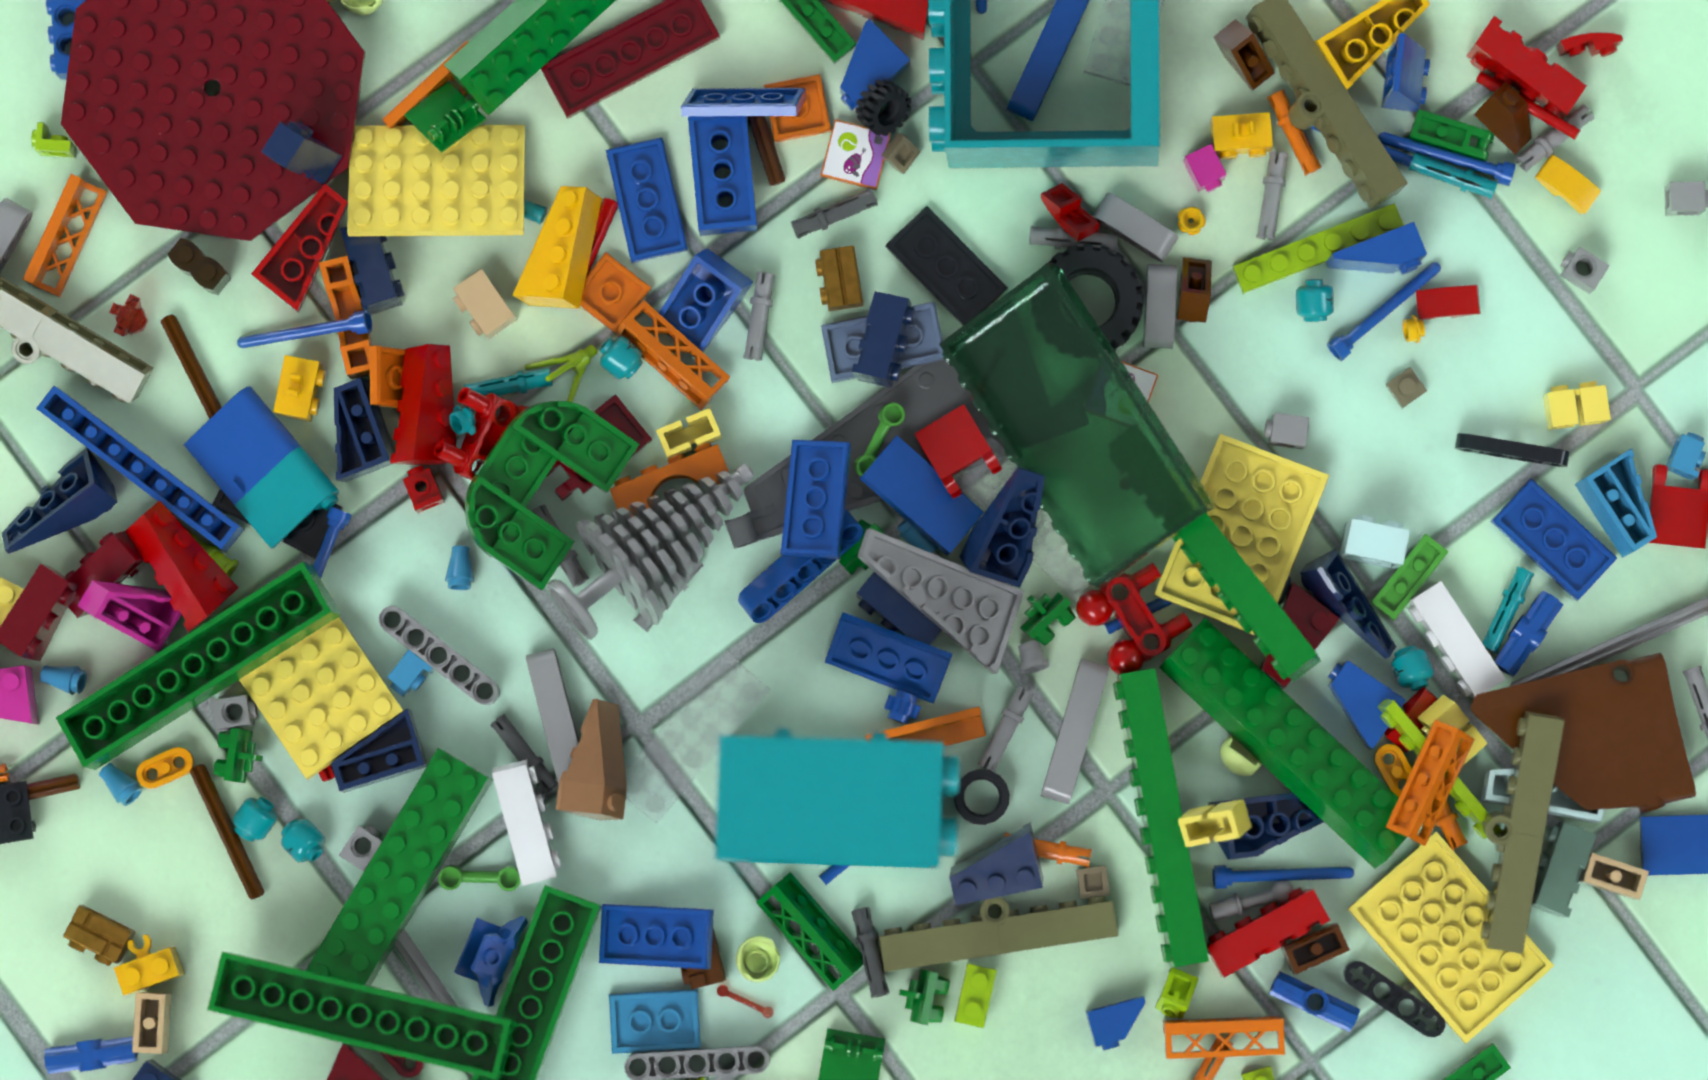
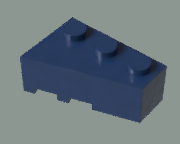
(360, 431)
(999, 870)

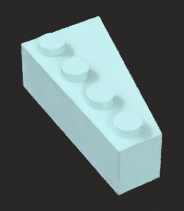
(1560, 805)

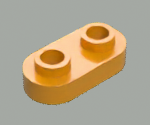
(166, 768)
(1394, 772)

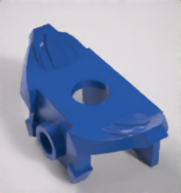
(488, 954)

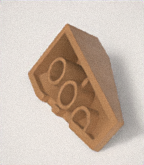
(596, 776)

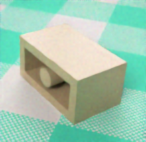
(484, 304)
(1614, 876)
(151, 1022)

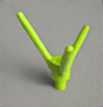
(575, 361)

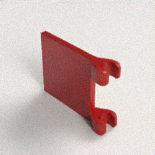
(955, 444)
(1679, 512)

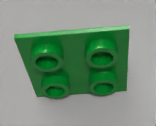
(445, 116)
(851, 1056)

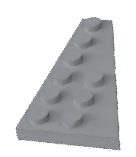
(962, 604)

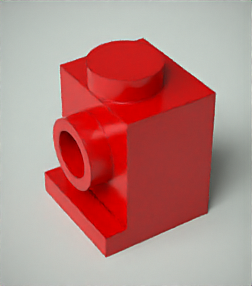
(430, 497)

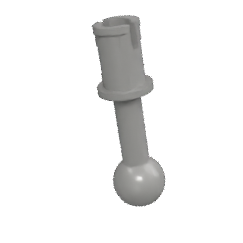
(1232, 906)

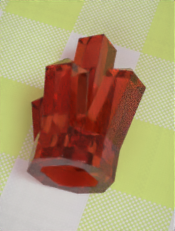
(129, 318)

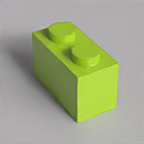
(975, 995)

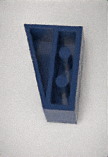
(300, 152)
(373, 272)
(884, 339)
(895, 610)
(382, 756)

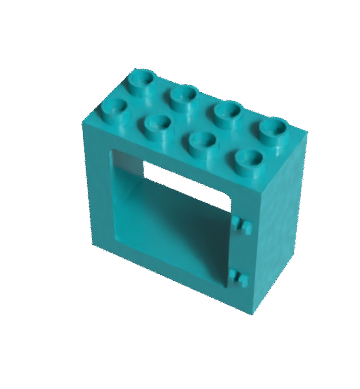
(966, 148)
(834, 801)

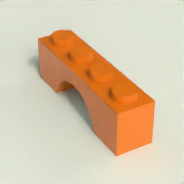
(345, 300)
(702, 464)

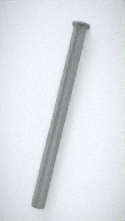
(1622, 642)
(422, 969)

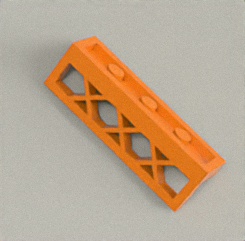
(427, 87)
(55, 230)
(667, 363)
(947, 729)
(1428, 781)
(1224, 1025)

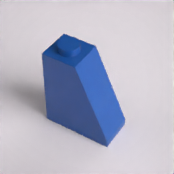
(872, 60)
(1359, 697)

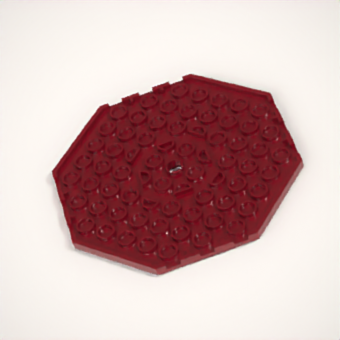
(195, 158)

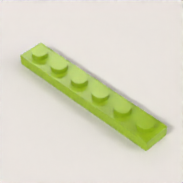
(1314, 249)
(1413, 740)

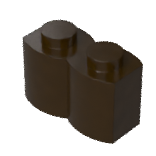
(195, 263)

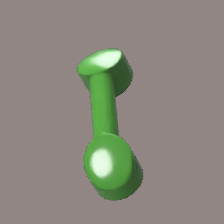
(889, 415)
(452, 876)

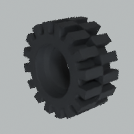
(892, 115)

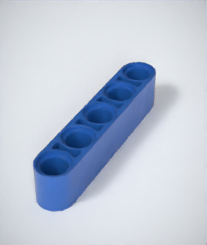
(1046, 57)
(790, 576)

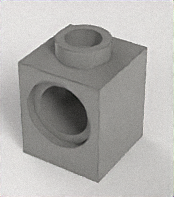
(1685, 198)
(1596, 269)
(1287, 430)
(221, 712)
(350, 850)

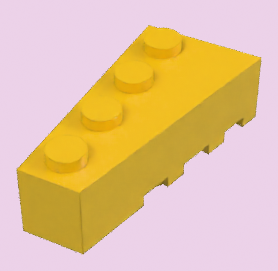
(1366, 36)
(562, 251)

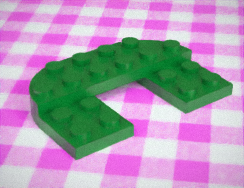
(517, 468)

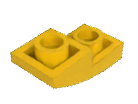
(1569, 183)

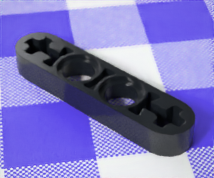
(1512, 450)
(1395, 996)

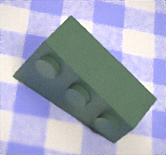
(1562, 868)

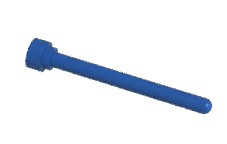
(1501, 171)
(358, 322)
(1341, 346)
(336, 520)
(1225, 876)

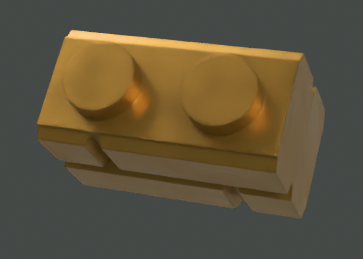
(840, 278)
(98, 934)

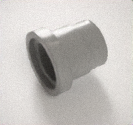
(1032, 657)

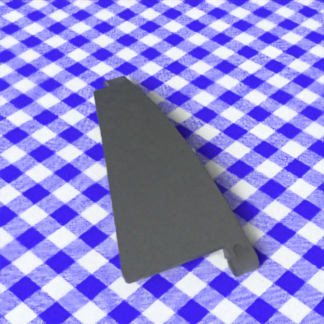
(925, 395)

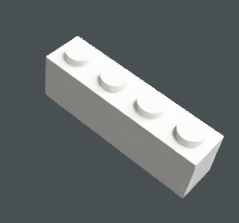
(1456, 641)
(525, 822)

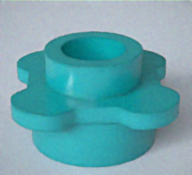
(462, 420)

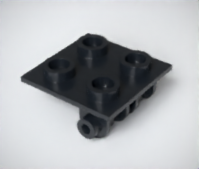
(15, 813)

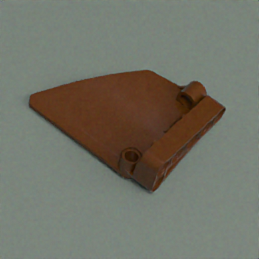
(1617, 736)

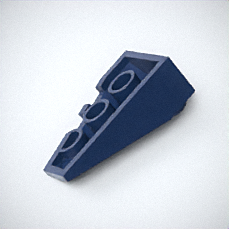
(72, 500)
(1005, 533)
(1340, 593)
(1272, 821)

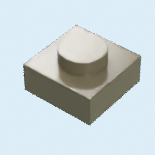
(900, 153)
(1406, 387)
(1093, 882)

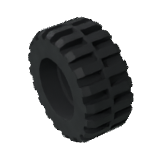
(1120, 278)

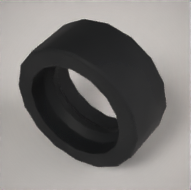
(999, 783)

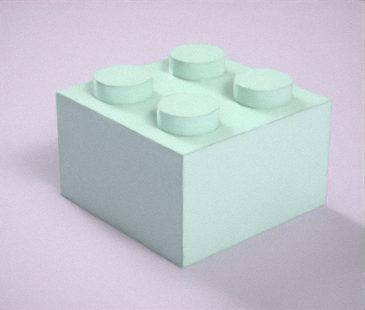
(1374, 542)

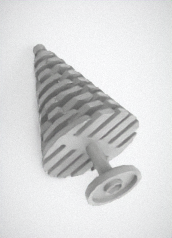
(649, 548)

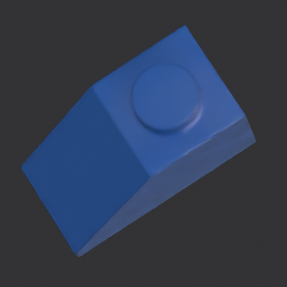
(1113, 1022)

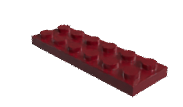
(628, 53)

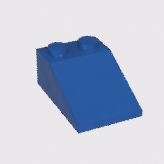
(1404, 75)
(1385, 253)
(705, 298)

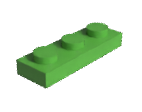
(1409, 577)

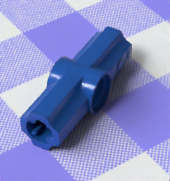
(1528, 633)
(1331, 1010)
(90, 1055)

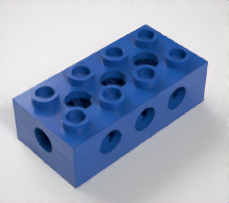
(709, 188)

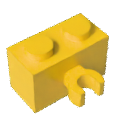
(1241, 135)
(299, 388)
(148, 968)

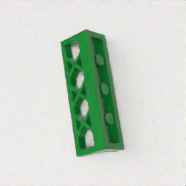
(815, 928)

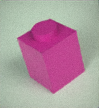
(1205, 169)

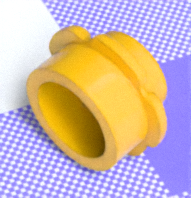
(1196, 215)
(1413, 329)

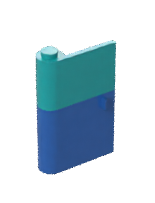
(261, 467)

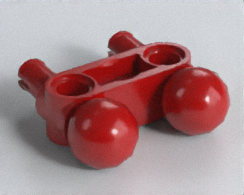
(488, 431)
(1097, 606)

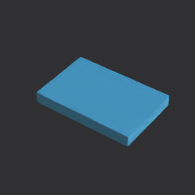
(654, 1021)

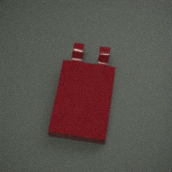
(620, 417)

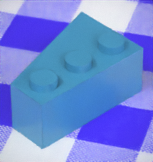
(1619, 503)

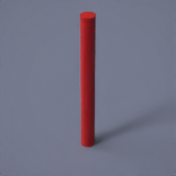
(1533, 108)

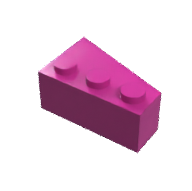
(132, 610)
(18, 695)

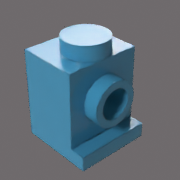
(1686, 456)
(409, 673)

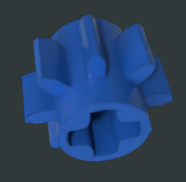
(902, 707)

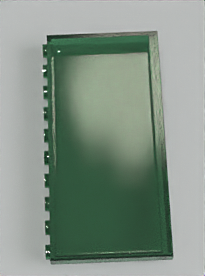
(1079, 421)

